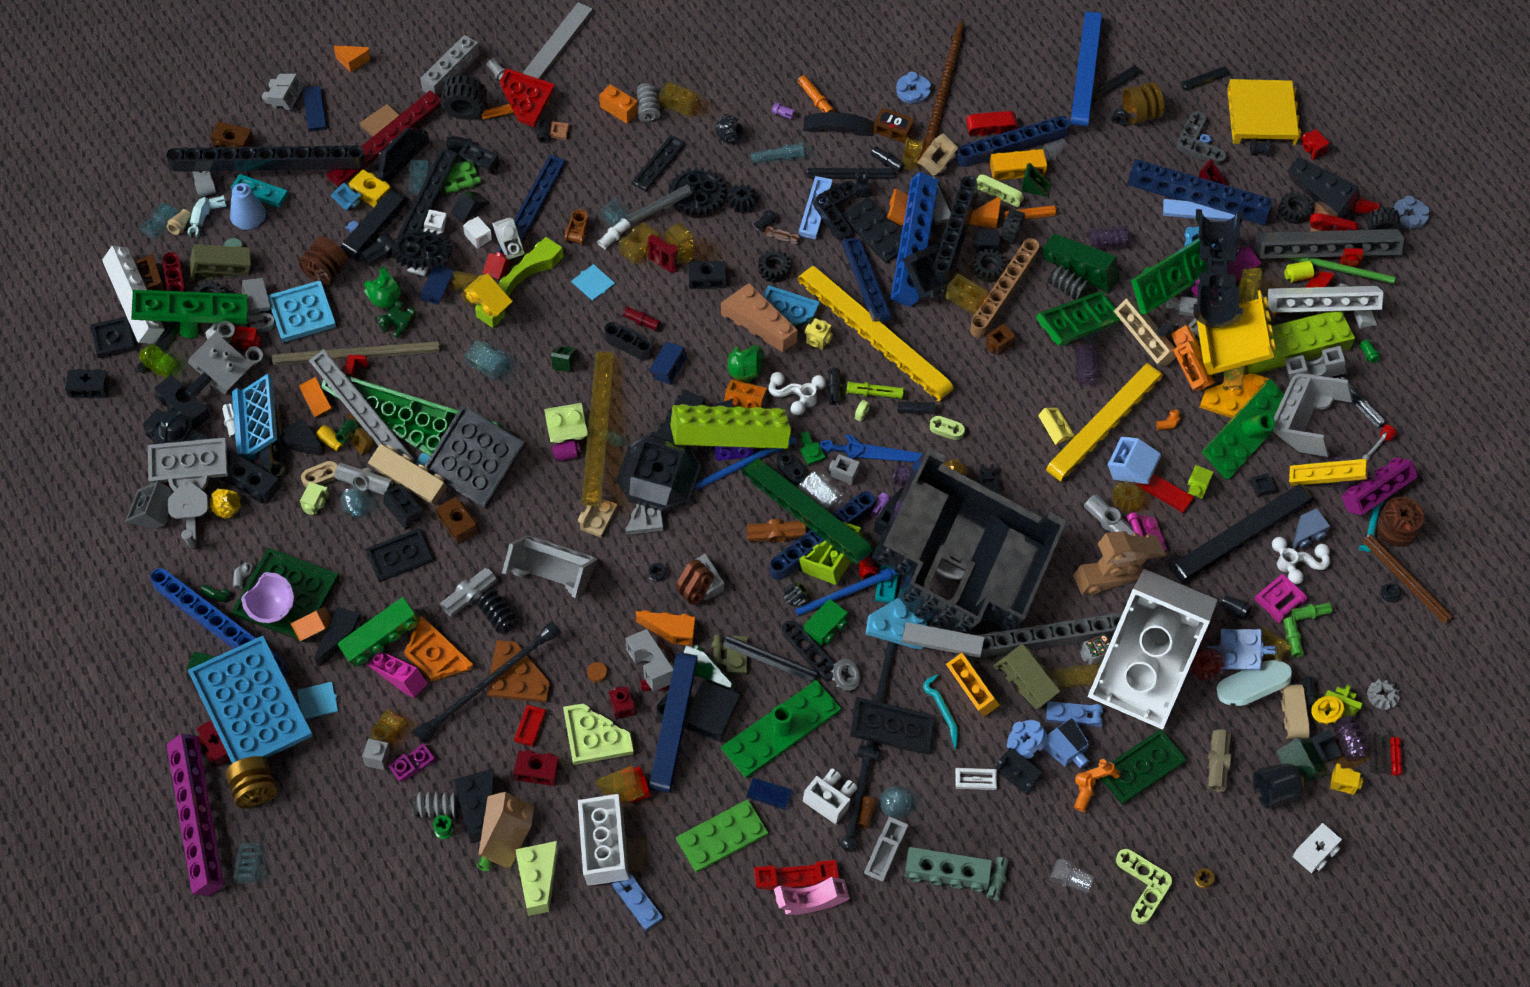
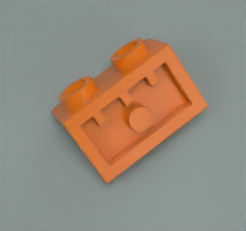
(745, 394)

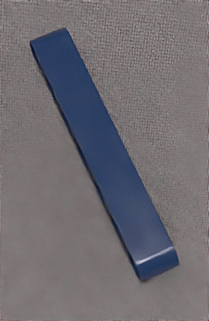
(1014, 140)
(811, 538)
(673, 722)

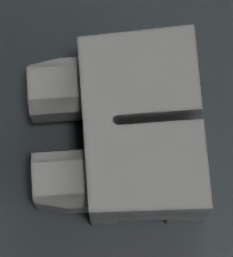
(283, 91)

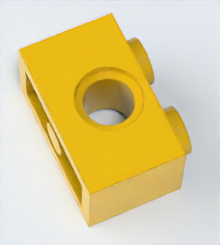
(370, 187)

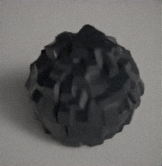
(728, 129)

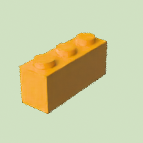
(1013, 164)
(972, 684)

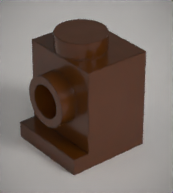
(999, 339)

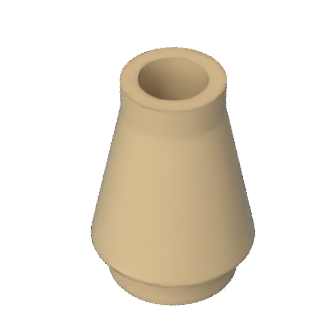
(178, 222)

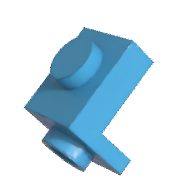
(346, 197)

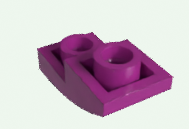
(412, 763)

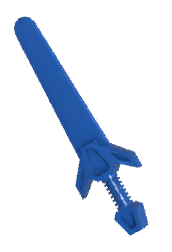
(857, 450)

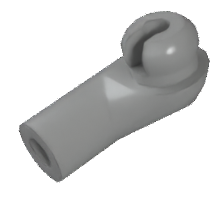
(241, 573)

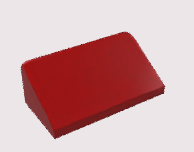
(1320, 279)

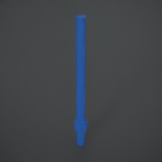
(739, 465)
(885, 574)

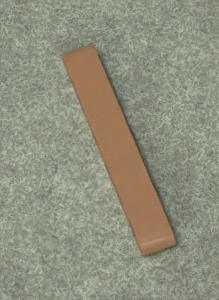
(999, 295)

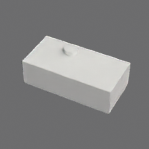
(603, 839)

